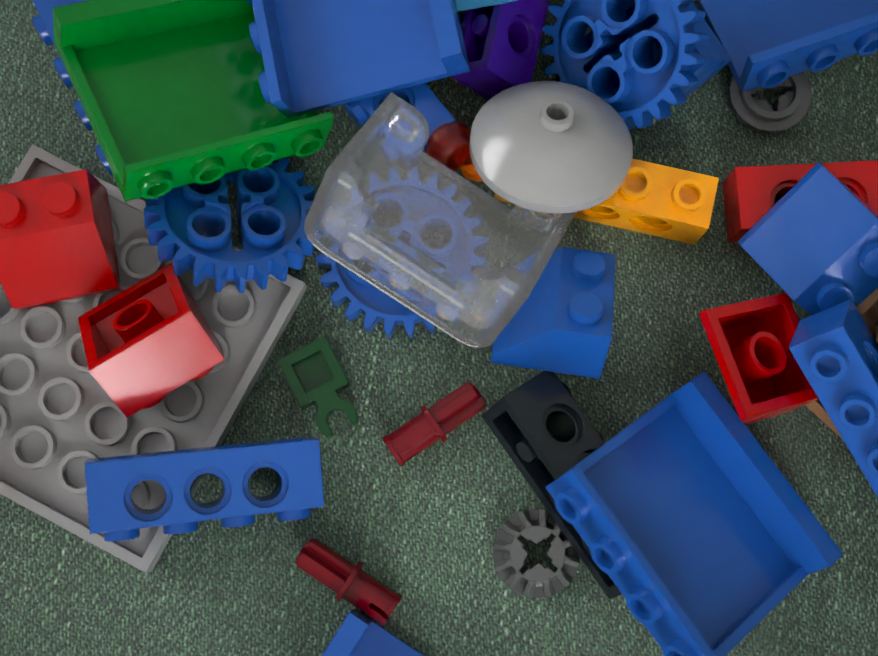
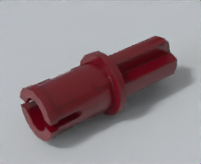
(434, 423)
(348, 580)

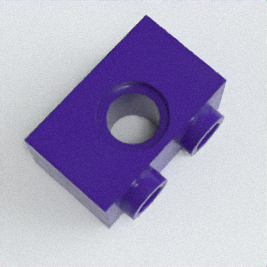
(502, 45)

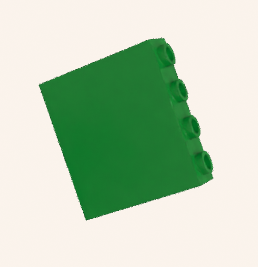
(176, 91)

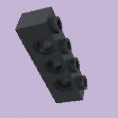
(521, 428)

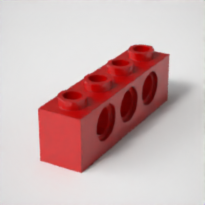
(753, 189)

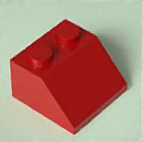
(56, 239)
(148, 341)
(755, 356)

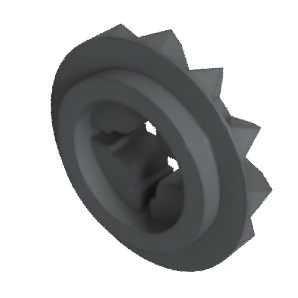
(786, 110)
(510, 554)

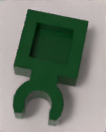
(315, 379)

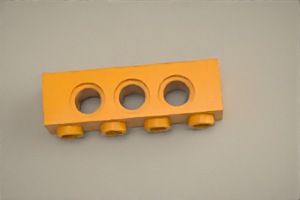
(657, 203)

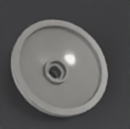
(550, 147)

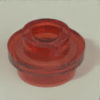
(450, 145)

